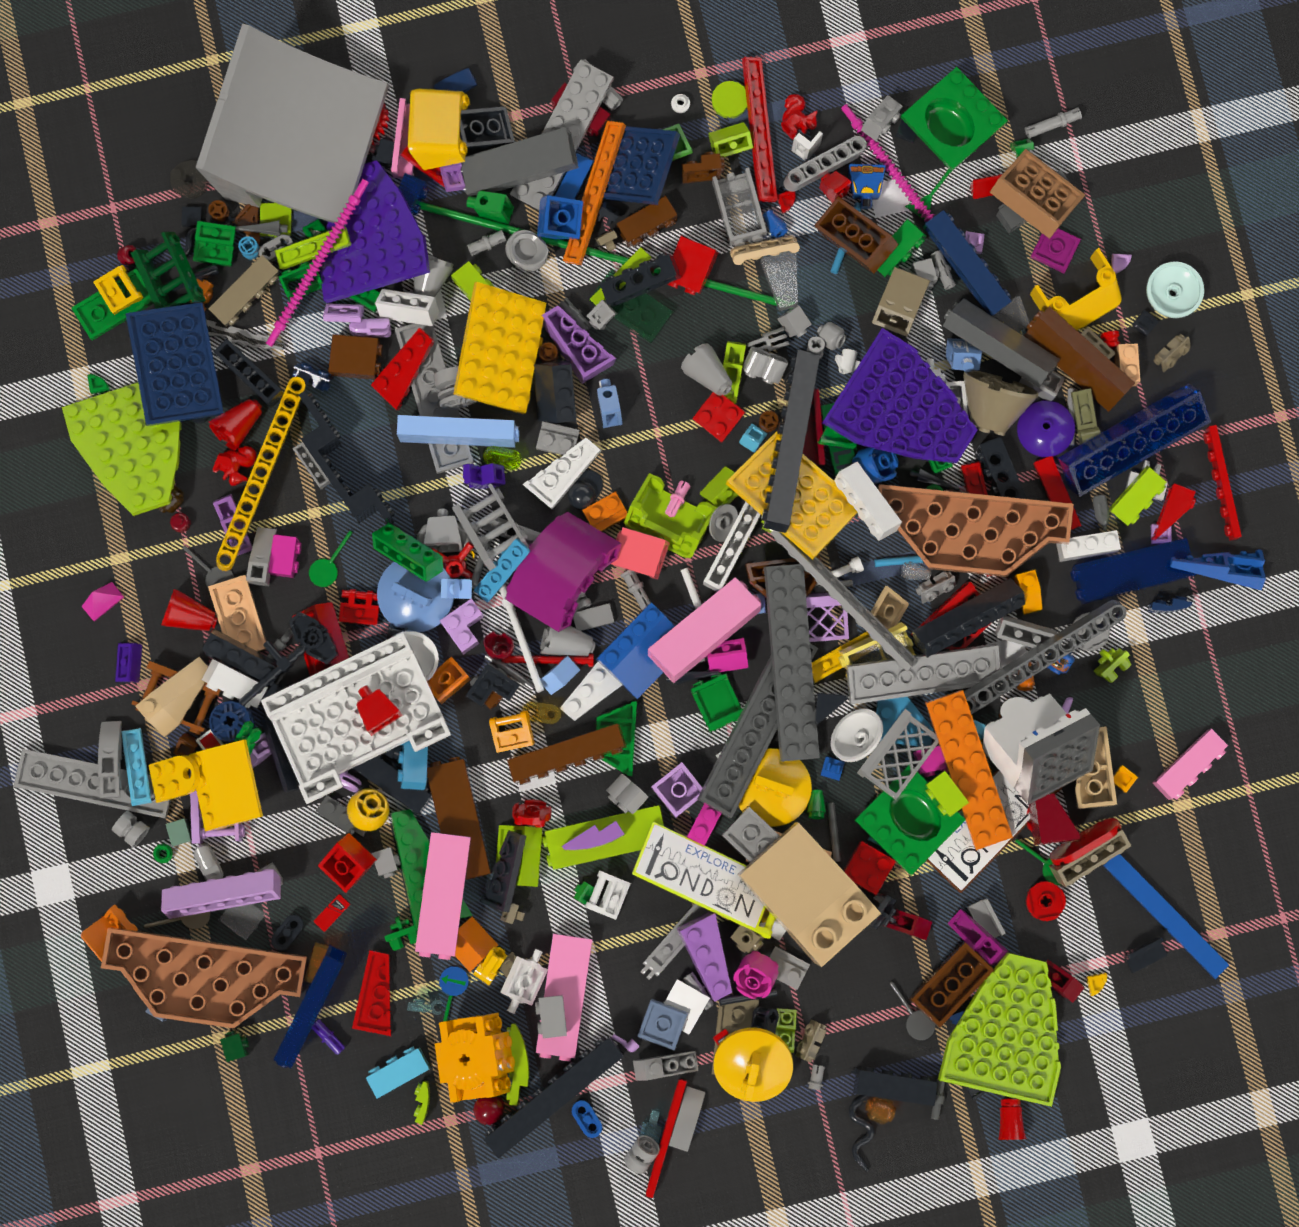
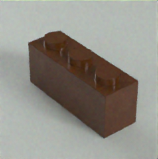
(647, 222)

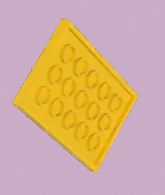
(499, 348)
(818, 505)

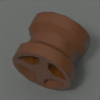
(218, 211)
(768, 417)

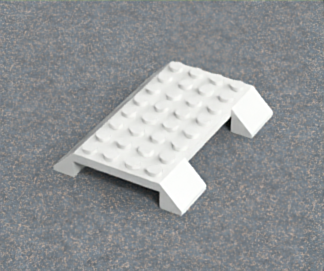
(323, 725)

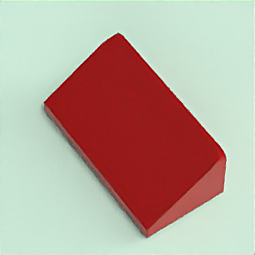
(982, 187)

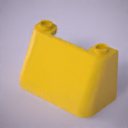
(436, 127)

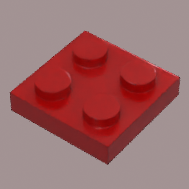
(719, 416)

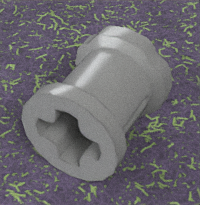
(813, 346)

